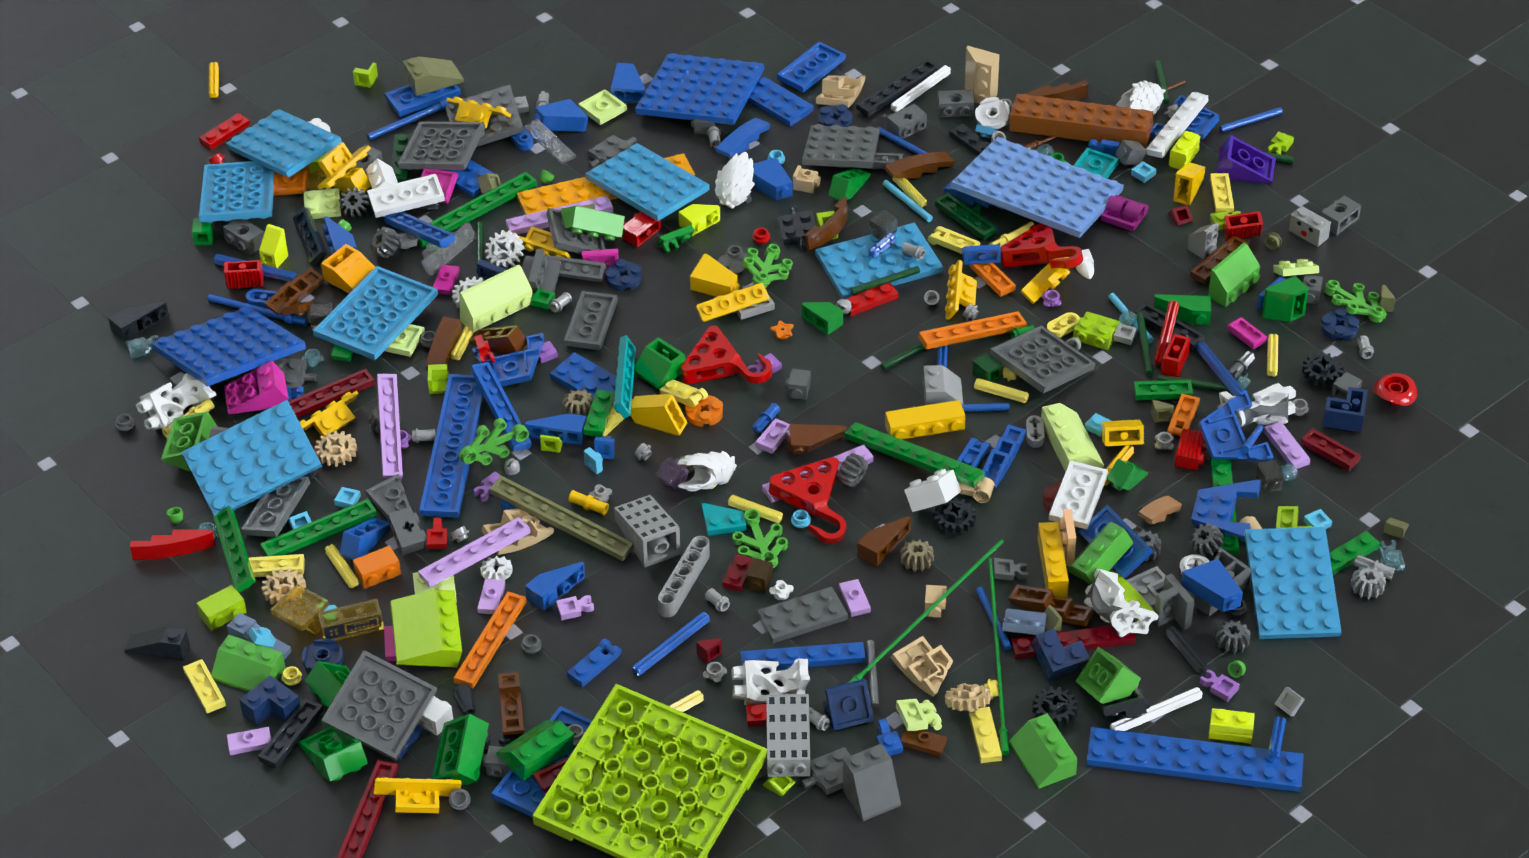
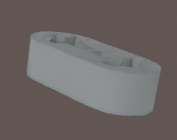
(1031, 432)

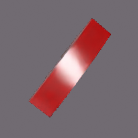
(177, 544)

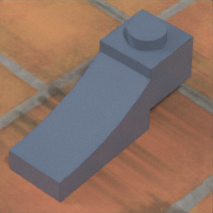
(241, 626)

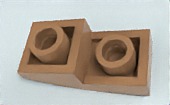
(1158, 509)

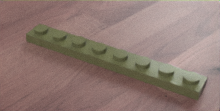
(561, 518)

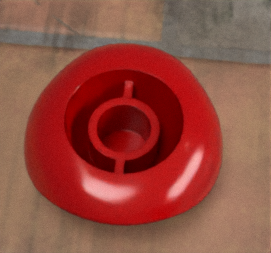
(1396, 389)

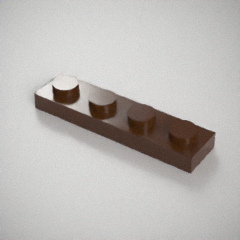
(1203, 271)

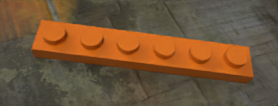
(971, 330)
(490, 639)

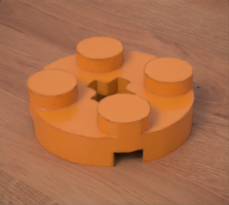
(710, 417)

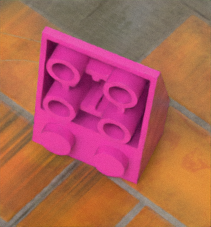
(257, 390)

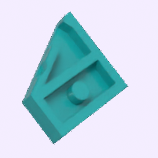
(722, 520)

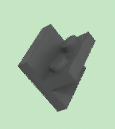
(541, 271)
(1174, 604)

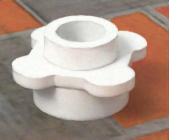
(781, 590)

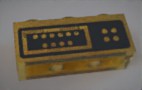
(351, 620)

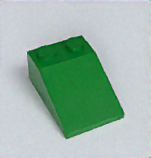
(333, 753)

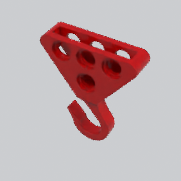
(1047, 250)
(719, 360)
(799, 495)

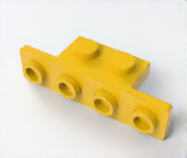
(473, 112)
(338, 161)
(541, 240)
(1044, 280)
(960, 290)
(732, 302)
(333, 418)
(415, 794)

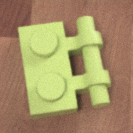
(918, 715)

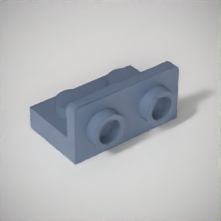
(1024, 621)

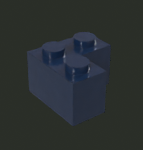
(1346, 413)
(1058, 659)
(268, 699)

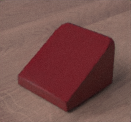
(1180, 215)
(709, 649)

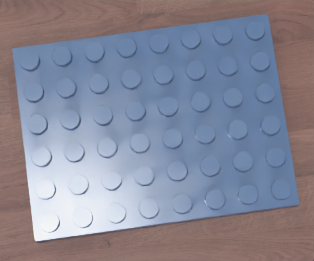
(1037, 186)

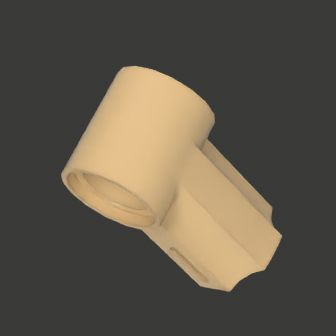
(981, 492)

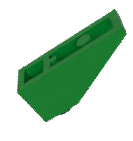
(847, 183)
(1191, 308)

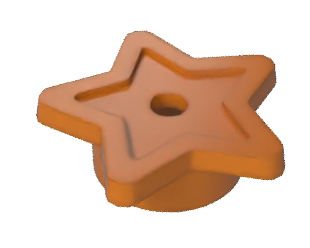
(782, 330)

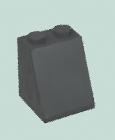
(870, 782)

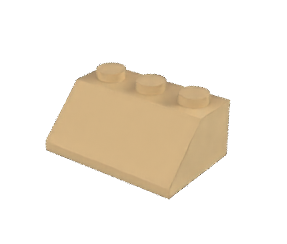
(981, 73)

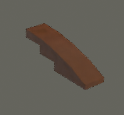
(1064, 91)
(915, 165)
(294, 291)
(1039, 599)

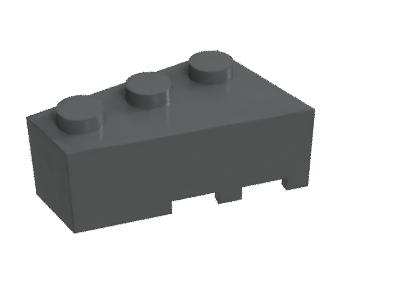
(1236, 569)

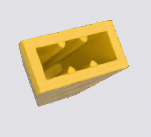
(1188, 182)
(713, 278)
(659, 413)

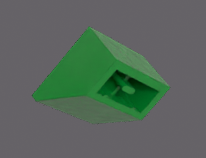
(1285, 300)
(659, 363)

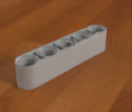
(683, 576)

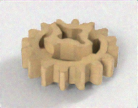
(336, 448)
(281, 584)
(967, 697)

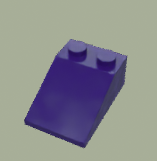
(1245, 162)

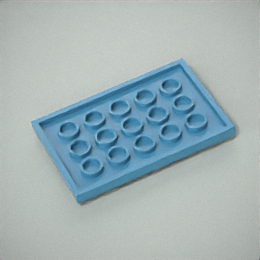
(283, 143)
(647, 181)
(236, 192)
(851, 266)
(375, 312)
(252, 458)
(1292, 583)

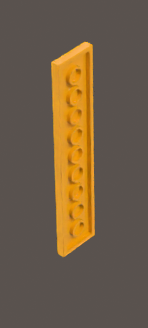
(575, 191)

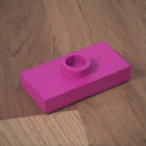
(606, 256)
(446, 279)
(1247, 333)

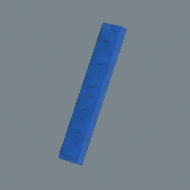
(420, 229)
(498, 401)
(817, 655)

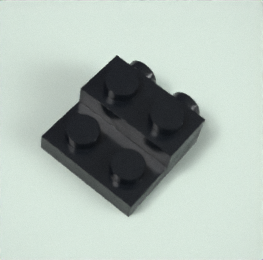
(1132, 706)

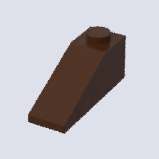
(502, 339)
(806, 438)
(881, 541)

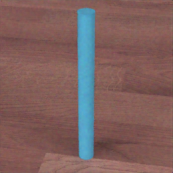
(907, 201)
(1121, 307)

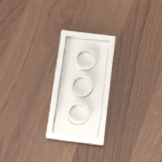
(405, 195)
(1079, 492)

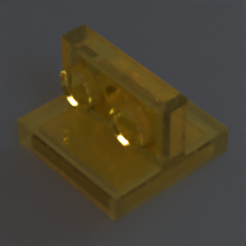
(300, 609)

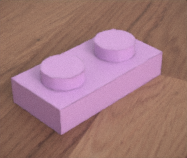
(772, 436)

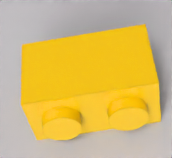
(1122, 432)

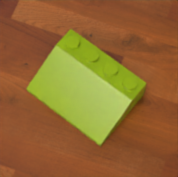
(427, 629)

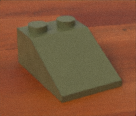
(430, 74)

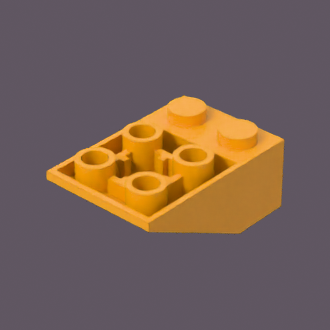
(346, 268)

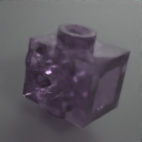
(672, 473)

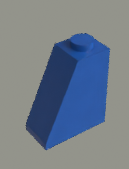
(627, 83)
(562, 116)
(772, 179)
(1213, 585)

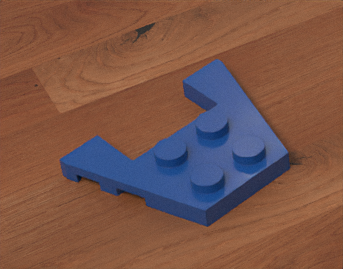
(1201, 124)
(516, 366)
(1225, 436)
(1218, 503)

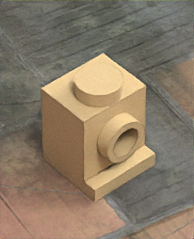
(805, 180)
(933, 593)

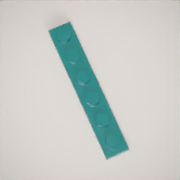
(625, 377)

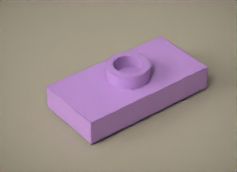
(491, 596)
(854, 598)
(248, 740)

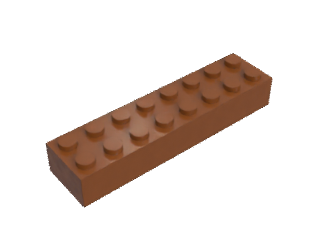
(1080, 120)

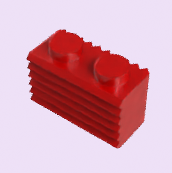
(1243, 225)
(640, 229)
(243, 274)
(1175, 355)
(1190, 449)

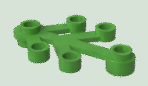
(772, 253)
(1375, 312)
(471, 453)
(752, 519)

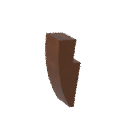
(444, 341)

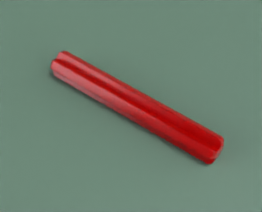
(1167, 330)

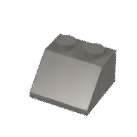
(941, 385)

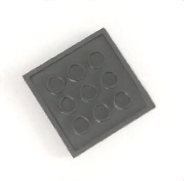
(498, 126)
(441, 145)
(841, 146)
(1042, 359)
(379, 705)

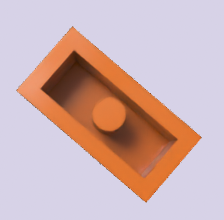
(377, 567)

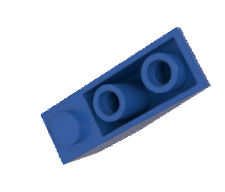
(337, 236)
(551, 585)

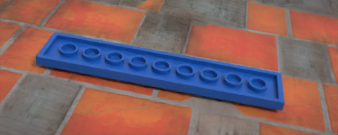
(455, 430)
(1194, 759)

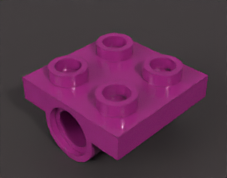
(1124, 212)

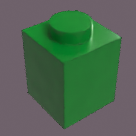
(202, 232)

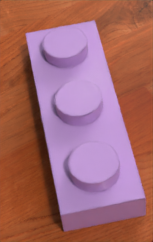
(1286, 445)

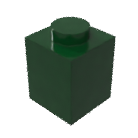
(987, 368)

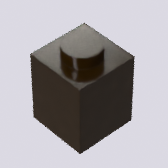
(759, 575)

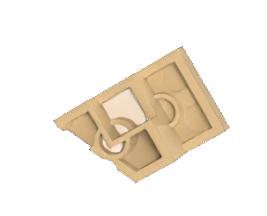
(840, 90)
(537, 530)
(923, 664)

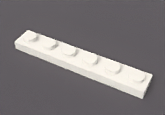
(1177, 125)

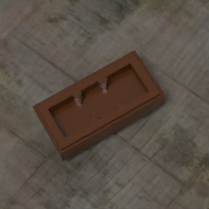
(297, 308)
(924, 742)

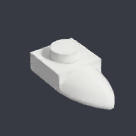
(1086, 268)

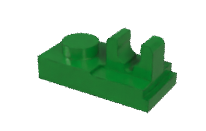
(672, 238)

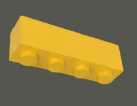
(925, 420)
(1053, 558)

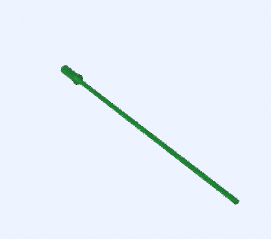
(859, 676)
(1003, 732)

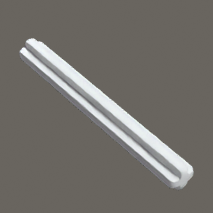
(920, 88)
(1158, 709)

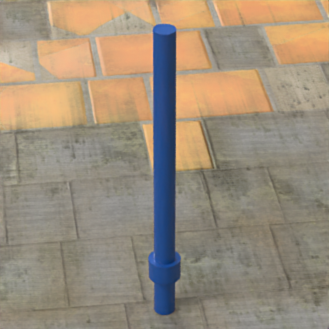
(440, 106)
(288, 318)

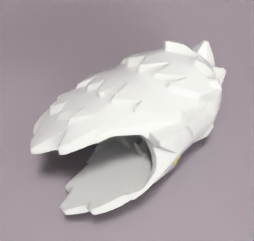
(1143, 96)
(735, 180)
(709, 470)

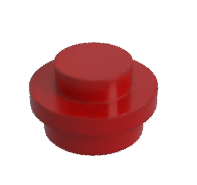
(216, 159)
(761, 236)

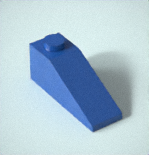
(565, 426)
(362, 538)

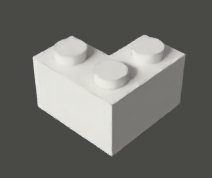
(934, 491)

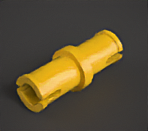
(588, 502)

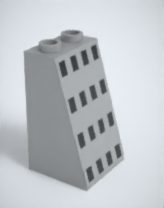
(649, 529)
(788, 735)

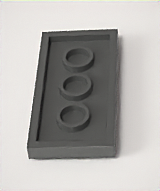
(590, 320)
(275, 509)
(802, 615)

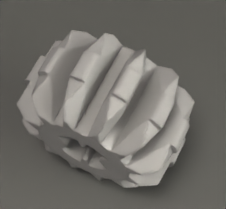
(1368, 582)

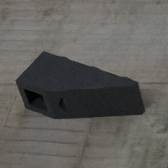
(136, 319)

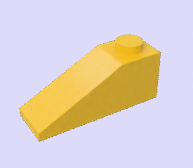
(354, 178)

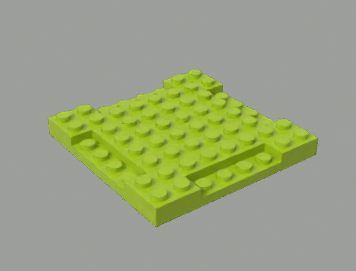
(649, 781)

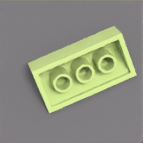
(495, 298)
(1069, 436)

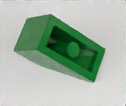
(822, 315)
(1125, 475)

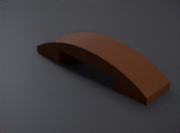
(820, 235)
(511, 703)

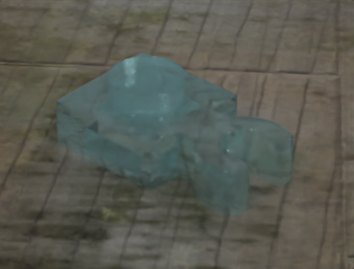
(140, 346)
(1391, 557)

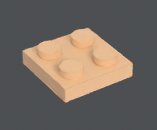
(1068, 536)

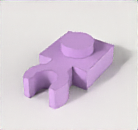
(572, 607)

